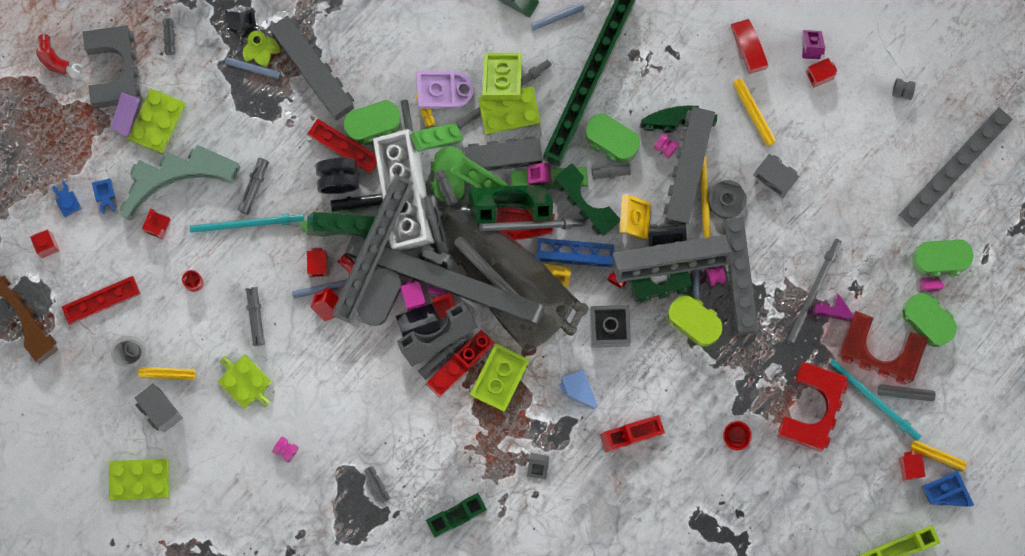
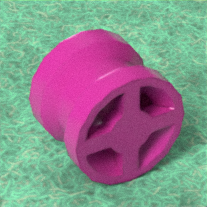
(715, 275)

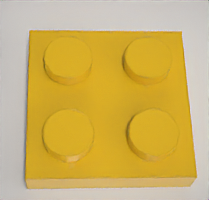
(635, 217)

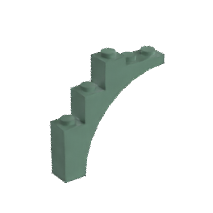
(172, 169)

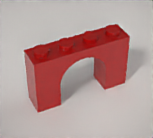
(831, 387)

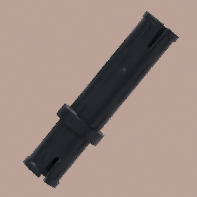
(356, 202)

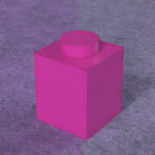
(413, 295)

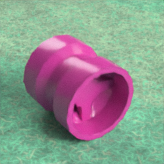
(666, 145)
(286, 450)

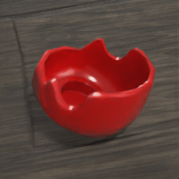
(737, 435)

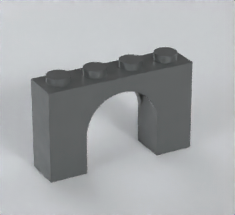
(117, 41)

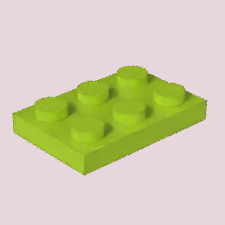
(502, 76)
(509, 114)
(156, 121)
(499, 377)
(138, 479)

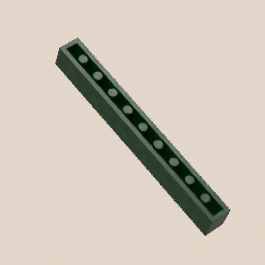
(588, 81)

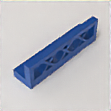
(575, 257)

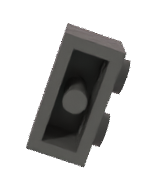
(776, 175)

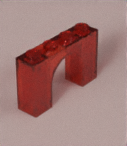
(855, 350)

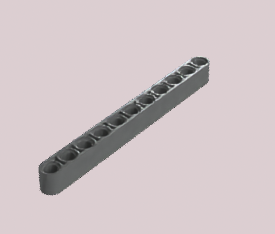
(453, 283)

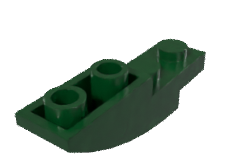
(668, 119)

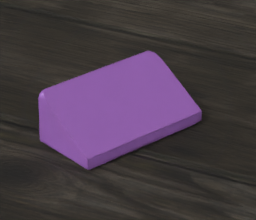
(125, 113)

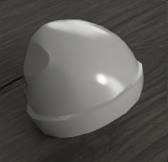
(128, 351)

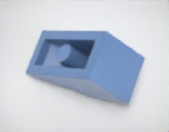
(578, 389)

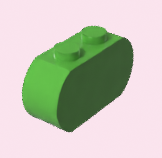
(372, 122)
(612, 138)
(445, 160)
(942, 257)
(929, 319)

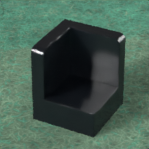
(240, 18)

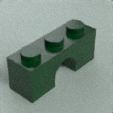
(645, 288)
(456, 516)

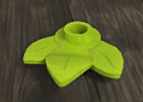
(262, 51)

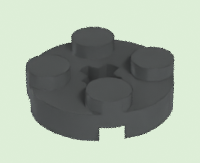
(736, 194)
(442, 260)

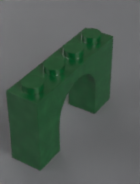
(532, 198)

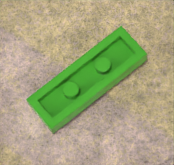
(436, 137)
(476, 174)

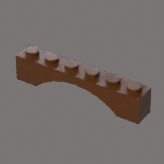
(35, 339)

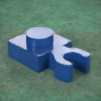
(104, 192)
(67, 201)

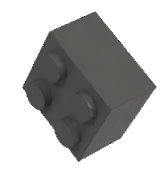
(610, 326)
(158, 408)

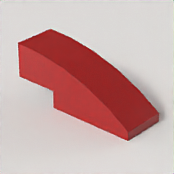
(749, 46)
(632, 433)

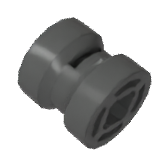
(903, 89)

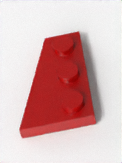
(518, 215)

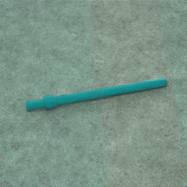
(284, 219)
(903, 425)

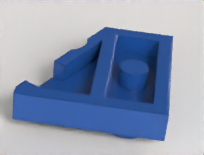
(948, 491)

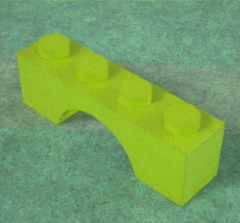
(907, 544)

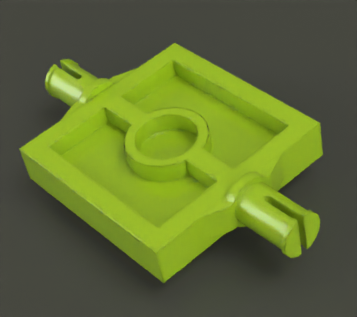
(245, 381)

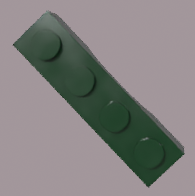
(601, 218)
(338, 224)

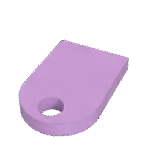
(441, 89)

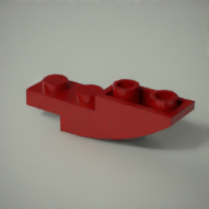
(460, 363)

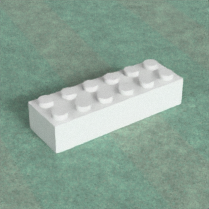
(399, 156)

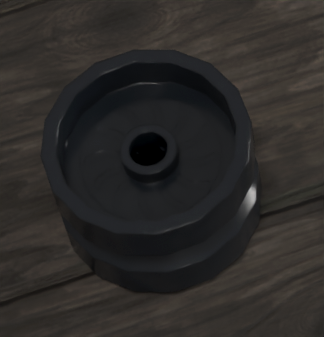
(337, 176)

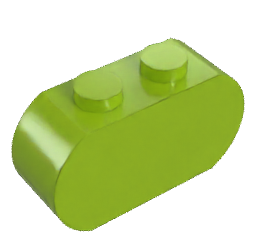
(695, 320)

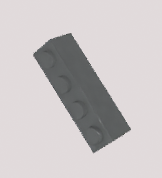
(506, 154)

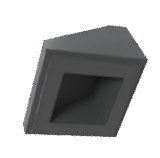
(538, 466)

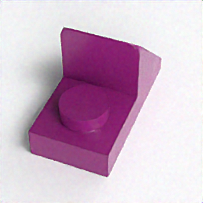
(812, 44)
(838, 310)

